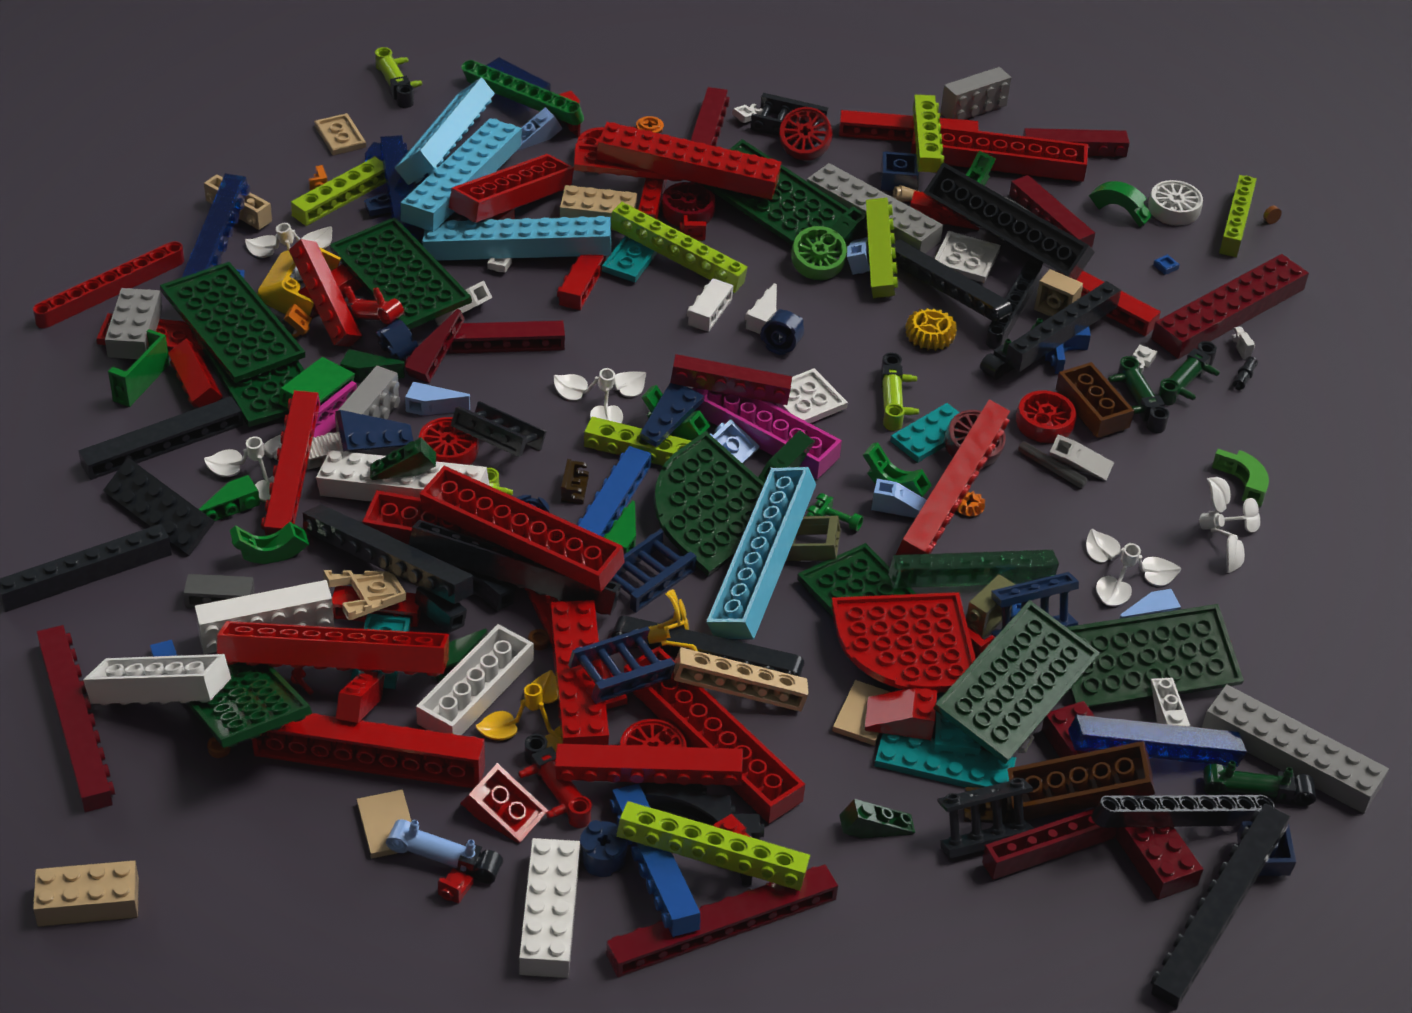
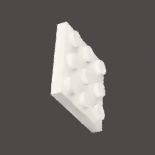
(968, 255)
(813, 397)

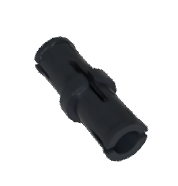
(1245, 373)

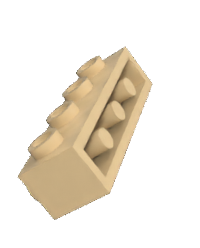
(255, 211)

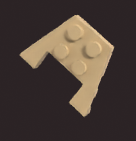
(374, 589)

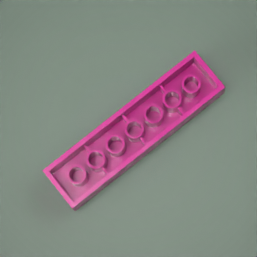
(770, 427)

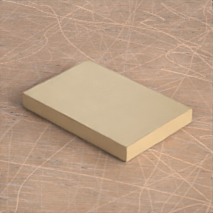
(340, 134)
(853, 713)
(378, 817)

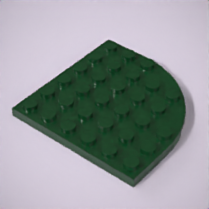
(705, 501)

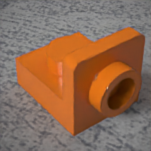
(319, 178)
(298, 319)

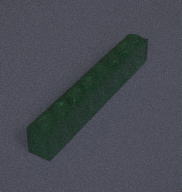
(971, 568)

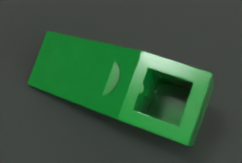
(232, 499)
(624, 529)

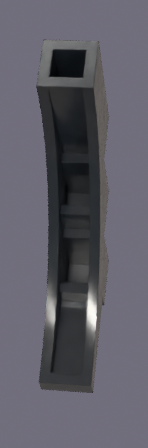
(694, 803)

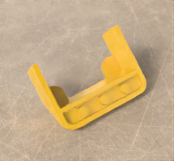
(282, 291)

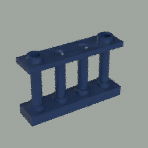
(662, 582)
(1036, 589)
(621, 682)

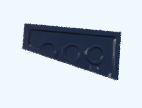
(672, 409)

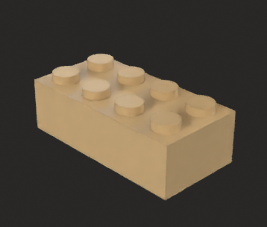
(593, 201)
(86, 893)

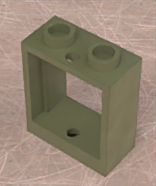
(817, 551)
(983, 612)

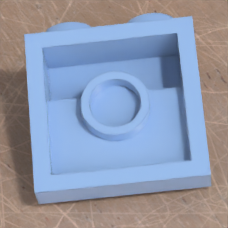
(735, 440)

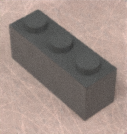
(212, 588)

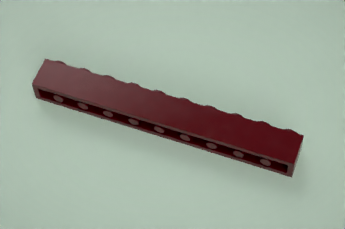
(75, 720)
(721, 921)

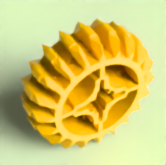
(930, 329)

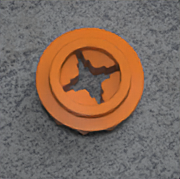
(656, 124)
(975, 507)

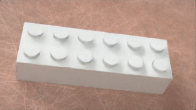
(294, 605)
(157, 679)
(475, 682)
(549, 908)

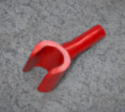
(297, 677)

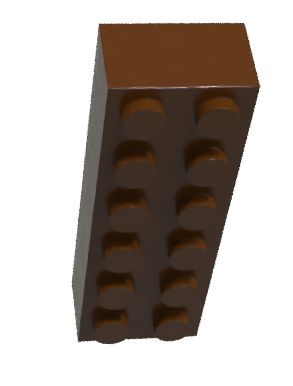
(1084, 779)

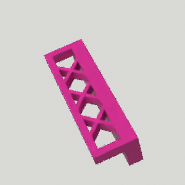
(327, 422)

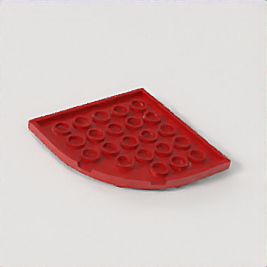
(906, 638)

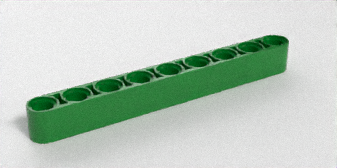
(524, 92)

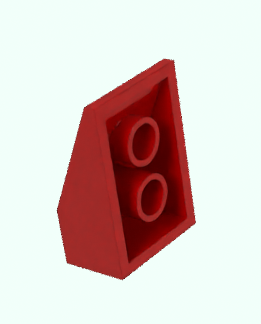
(902, 713)
(504, 804)

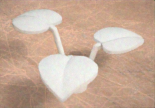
(265, 245)
(628, 383)
(228, 462)
(1213, 520)
(1113, 591)

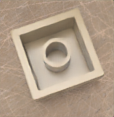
(1056, 293)

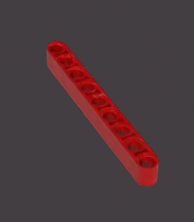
(108, 284)

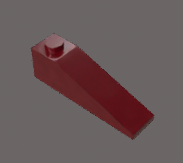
(430, 353)

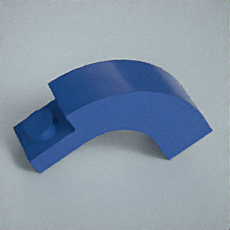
(1077, 342)

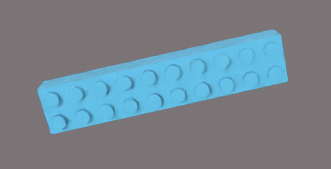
(445, 132)
(477, 157)
(519, 238)
(761, 553)

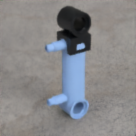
(467, 859)

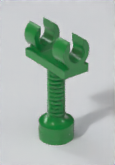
(826, 504)

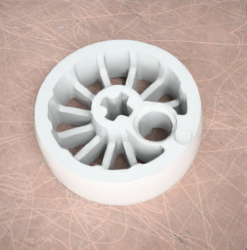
(1175, 203)

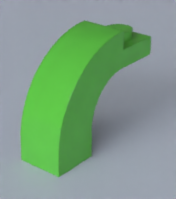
(1247, 469)

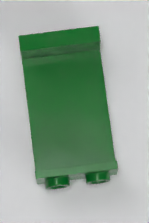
(319, 377)
(131, 384)

